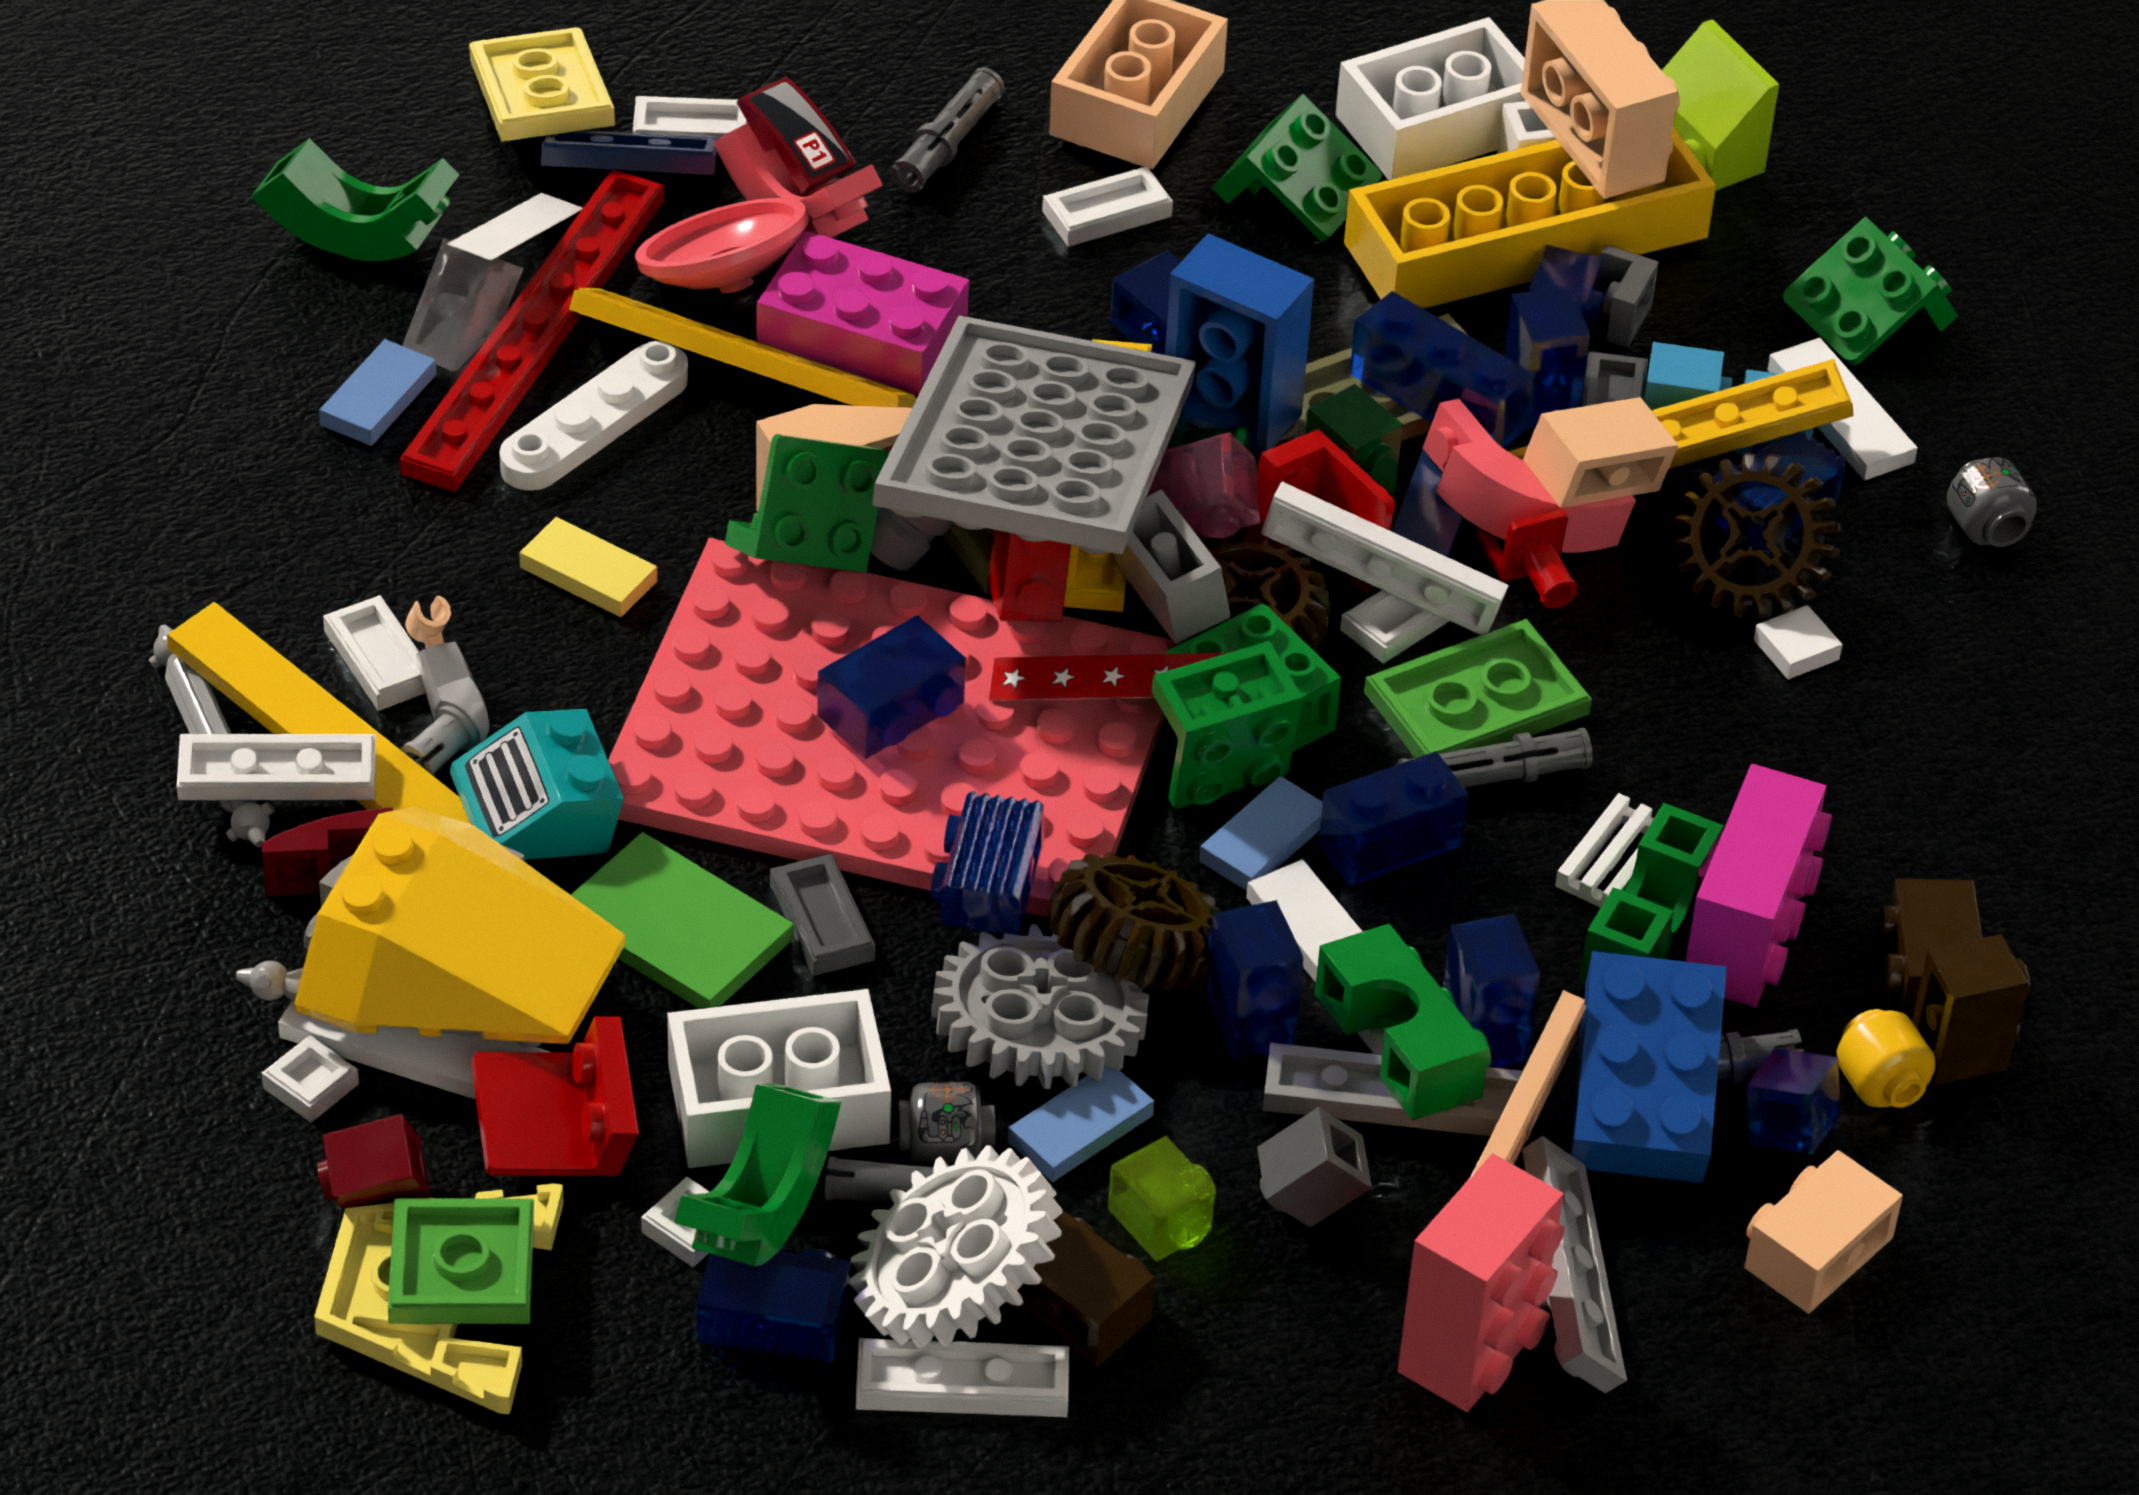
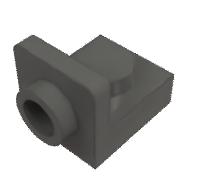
(1629, 292)

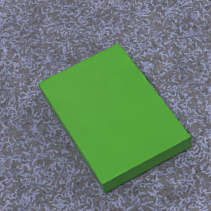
(1478, 692)
(684, 922)

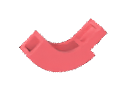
(763, 175)
(1498, 488)

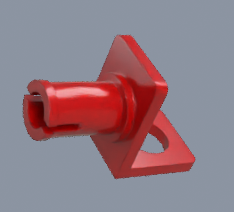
(1534, 551)

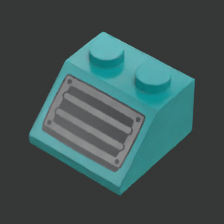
(542, 786)

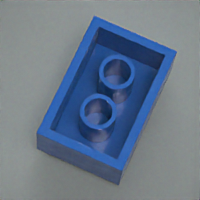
(1248, 335)
(1648, 1066)

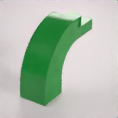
(349, 216)
(768, 1179)

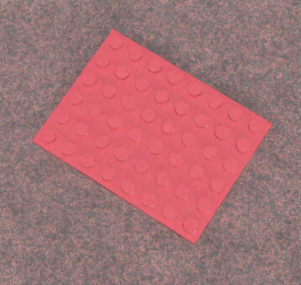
(738, 757)

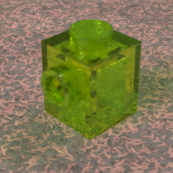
(1162, 1198)

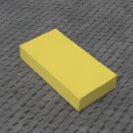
(588, 567)

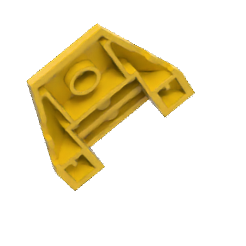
(452, 935)

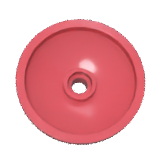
(724, 245)

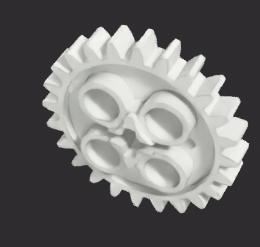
(955, 1247)

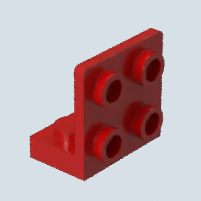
(1326, 472)
(557, 1107)

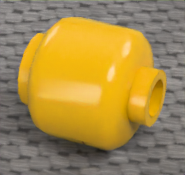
(1885, 1056)

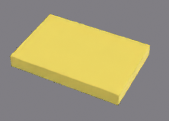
(541, 84)

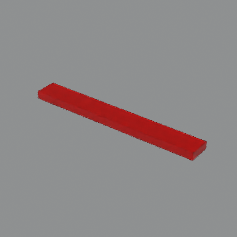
(530, 332)

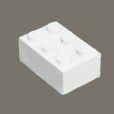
(1431, 98)
(801, 1042)

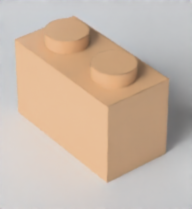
(1600, 452)
(1821, 1230)

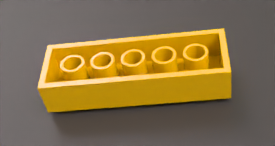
(1491, 217)

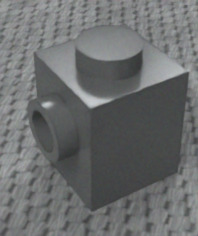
(1313, 1167)

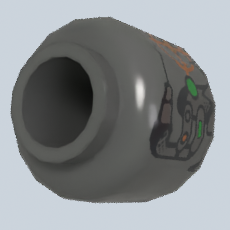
(1991, 502)
(943, 1121)

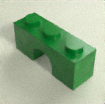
(1661, 890)
(1429, 1048)

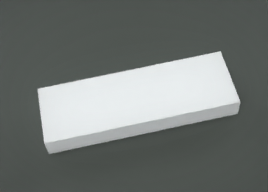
(1869, 438)
(276, 767)
(963, 1378)

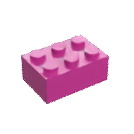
(861, 311)
(1757, 881)

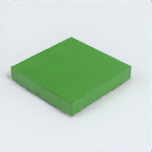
(461, 1261)

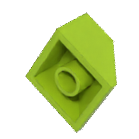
(1723, 105)

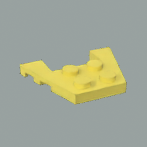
(356, 1309)

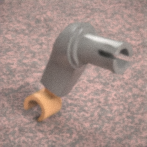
(450, 690)

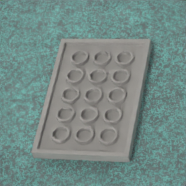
(1036, 435)

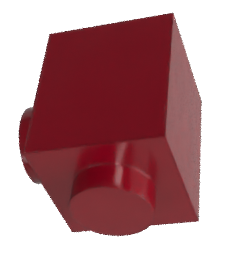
(373, 1164)

